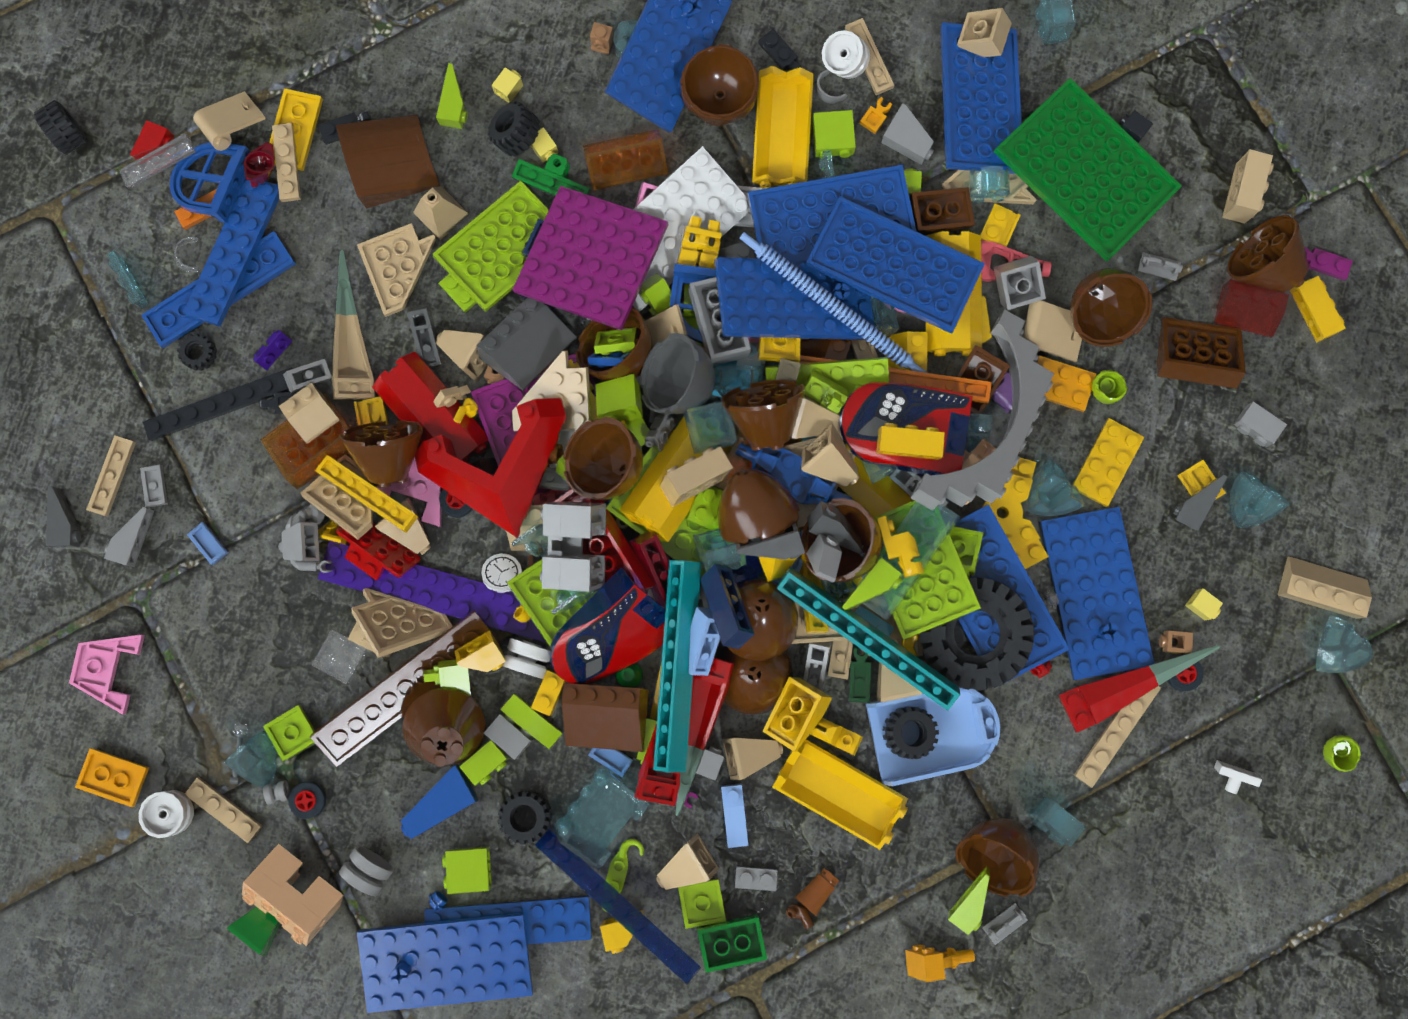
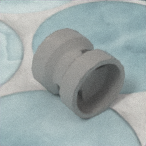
(276, 792)

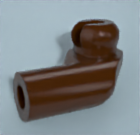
(800, 912)

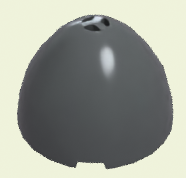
(677, 375)

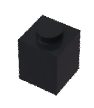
(1136, 125)

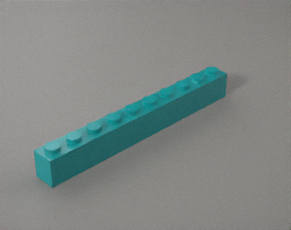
(869, 638)
(675, 680)

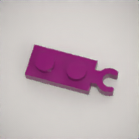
(1328, 263)

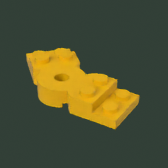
(1019, 530)

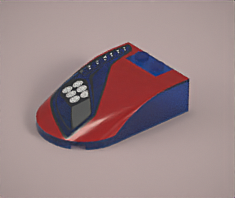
(905, 405)
(608, 632)

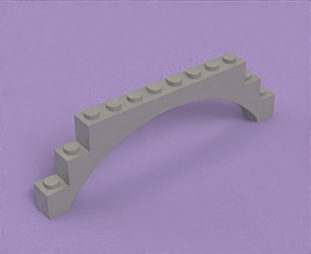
(989, 475)

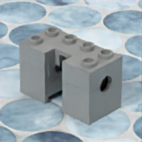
(566, 564)

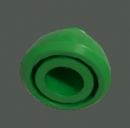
(630, 676)

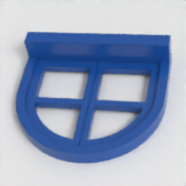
(229, 186)
(687, 275)

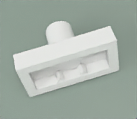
(1236, 776)

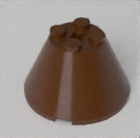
(1271, 256)
(765, 411)
(383, 450)
(444, 727)

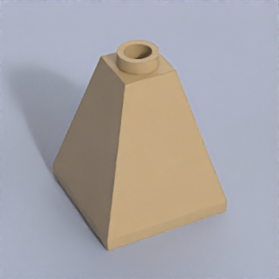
(439, 211)
(463, 351)
(813, 419)
(829, 458)
(414, 539)
(892, 686)
(749, 755)
(689, 866)

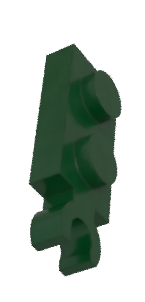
(860, 678)

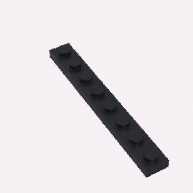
(215, 406)

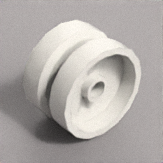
(846, 54)
(527, 657)
(166, 813)

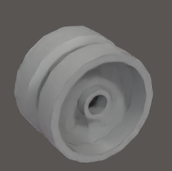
(366, 871)

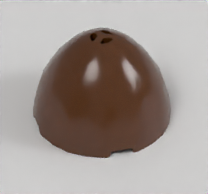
(1112, 312)
(631, 364)
(597, 459)
(755, 507)
(851, 563)
(773, 628)
(762, 693)
(1008, 852)

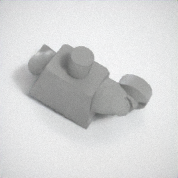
(301, 540)

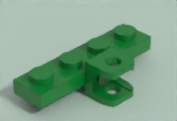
(549, 178)

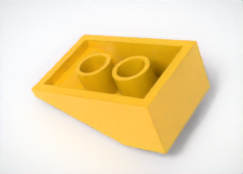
(796, 713)

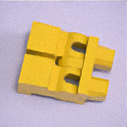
(700, 241)

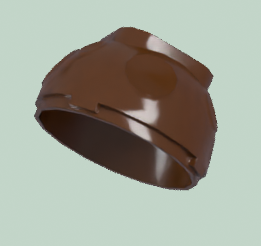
(719, 72)

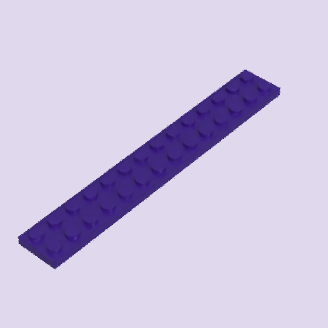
(434, 590)

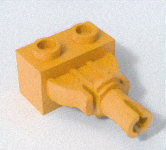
(930, 964)

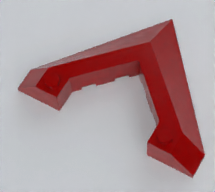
(509, 492)

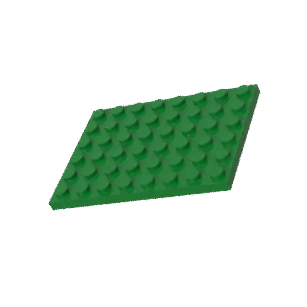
(1087, 169)

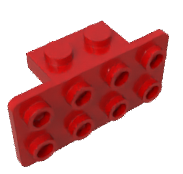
(378, 552)

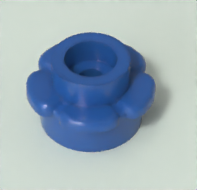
(437, 900)

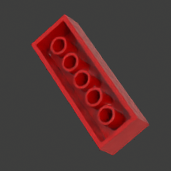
(614, 547)

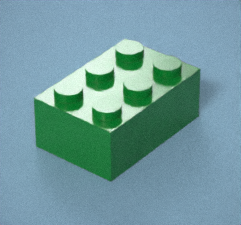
(731, 943)

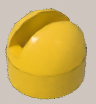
(521, 615)

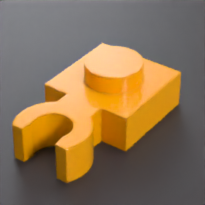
(874, 117)

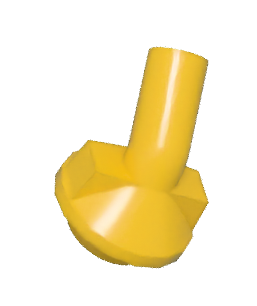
(469, 408)

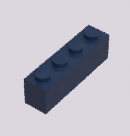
(727, 606)

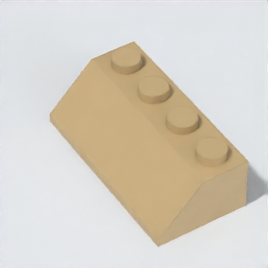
(1325, 588)

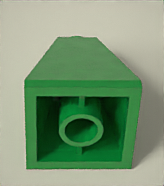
(256, 930)

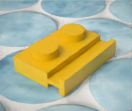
(999, 225)
(370, 411)
(1197, 478)

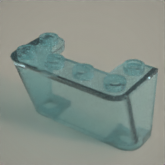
(598, 817)

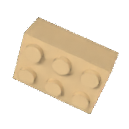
(1248, 186)
(695, 475)

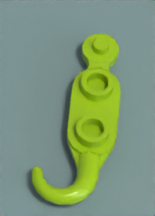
(619, 865)

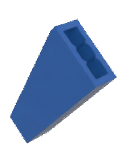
(441, 802)

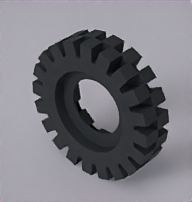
(1004, 660)

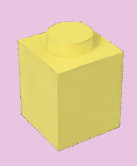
(507, 84)
(544, 146)
(1204, 604)

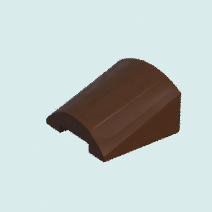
(387, 158)

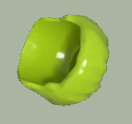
(1109, 387)
(1342, 753)

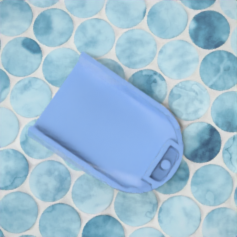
(964, 738)

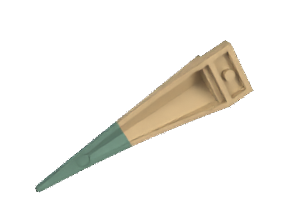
(350, 365)

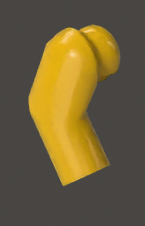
(909, 644)

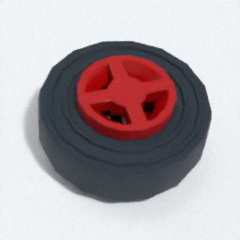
(455, 510)
(1191, 678)
(300, 803)

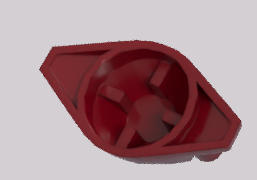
(259, 164)

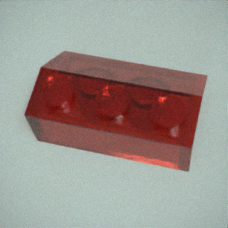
(1250, 308)

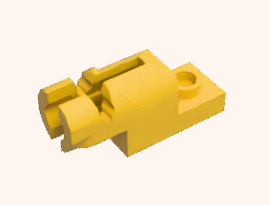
(902, 547)
(837, 736)

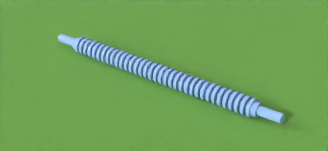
(899, 356)

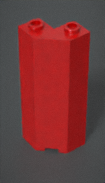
(410, 395)

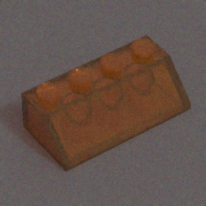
(626, 159)

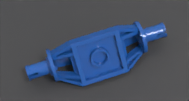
(787, 469)

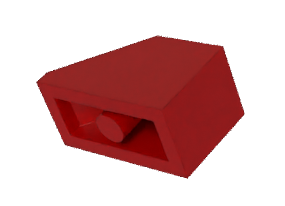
(150, 138)

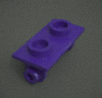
(276, 345)

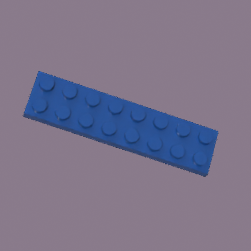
(232, 253)
(167, 318)
(544, 919)

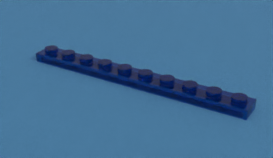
(619, 908)

